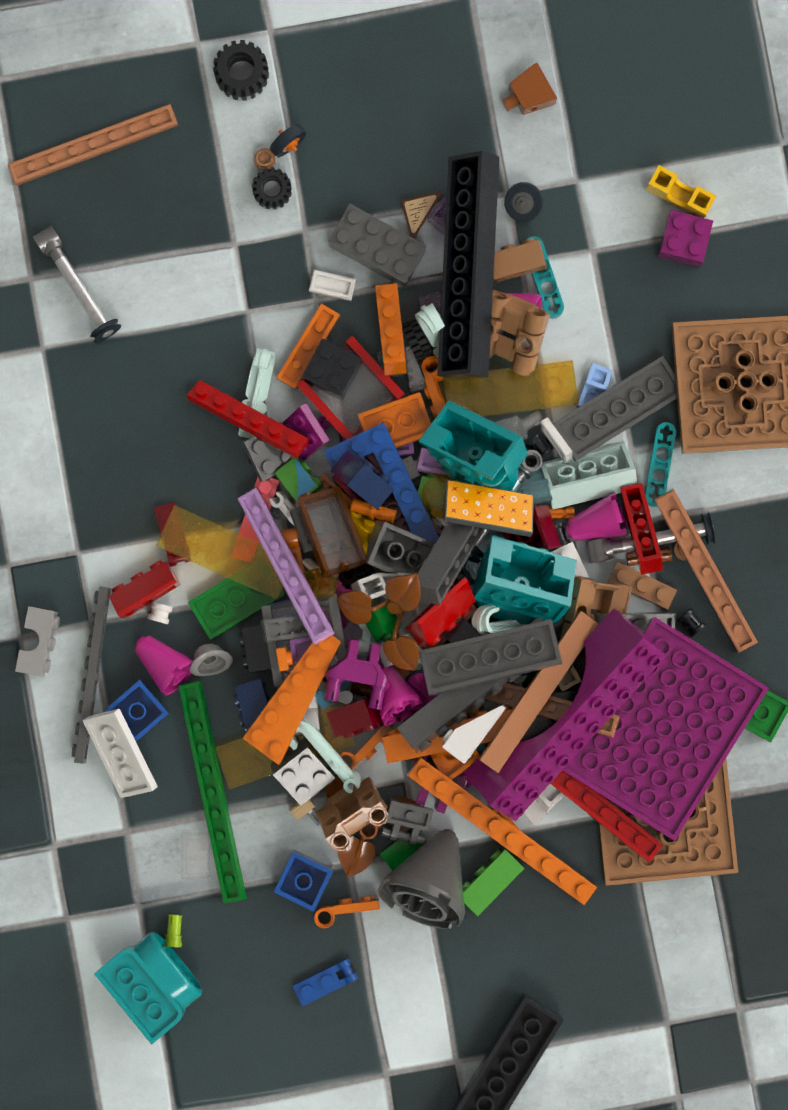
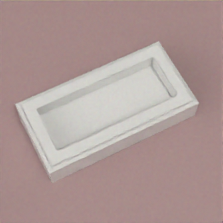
(332, 285)
(556, 440)

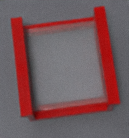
(367, 391)

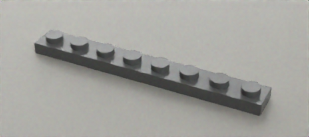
(92, 664)

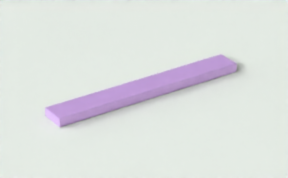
(286, 566)

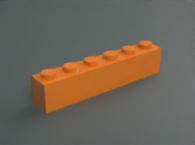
(398, 748)

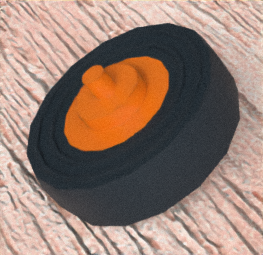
(287, 140)

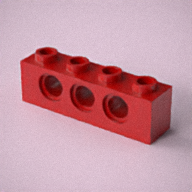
(641, 529)

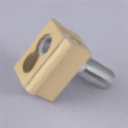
(307, 808)

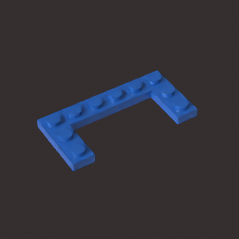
(378, 441)

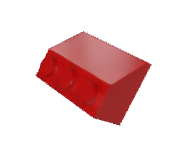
(143, 589)
(442, 617)

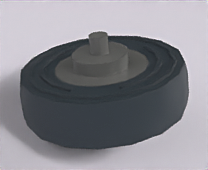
(523, 201)

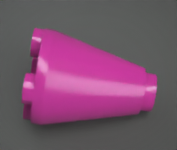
(399, 700)

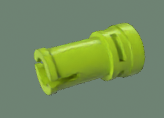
(173, 936)

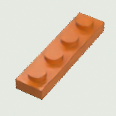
(297, 362)

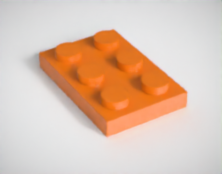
(403, 418)

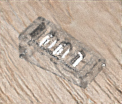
(415, 377)

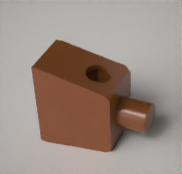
(530, 92)

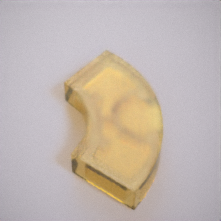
(321, 586)

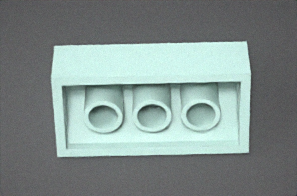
(590, 477)

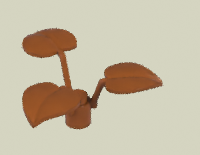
(403, 594)
(360, 852)

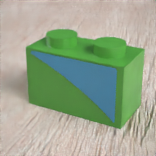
(297, 479)

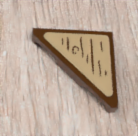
(417, 211)

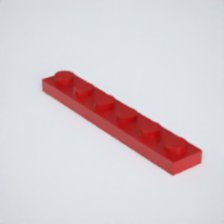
(248, 419)
(608, 816)

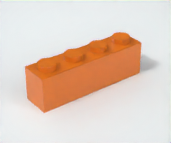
(390, 329)

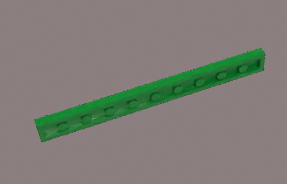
(212, 792)

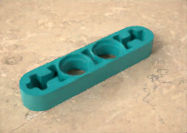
(547, 276)
(656, 463)

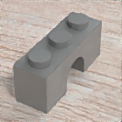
(43, 623)

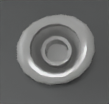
(210, 660)

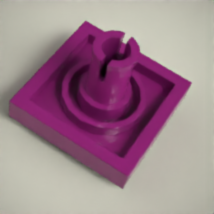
(306, 424)

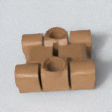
(523, 321)
(596, 596)
(350, 812)

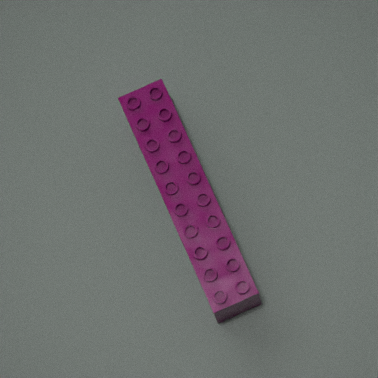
(616, 665)

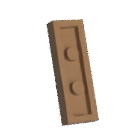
(643, 585)

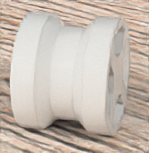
(159, 612)

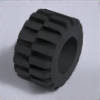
(234, 54)

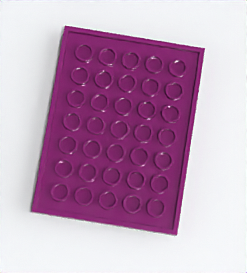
(670, 733)

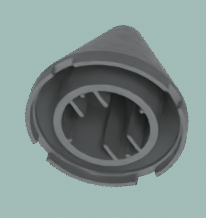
(429, 883)

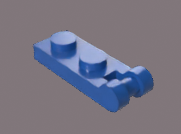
(324, 982)

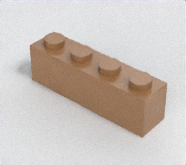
(518, 260)

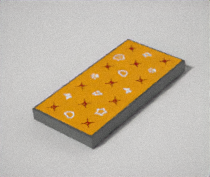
(488, 508)

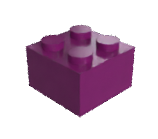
(685, 238)

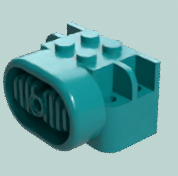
(474, 448)
(524, 582)
(150, 985)

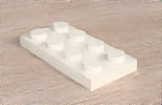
(120, 753)

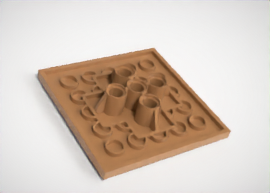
(713, 416)
(701, 849)

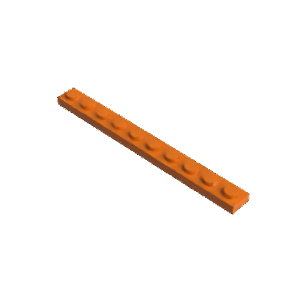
(501, 831)

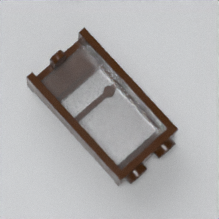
(331, 531)

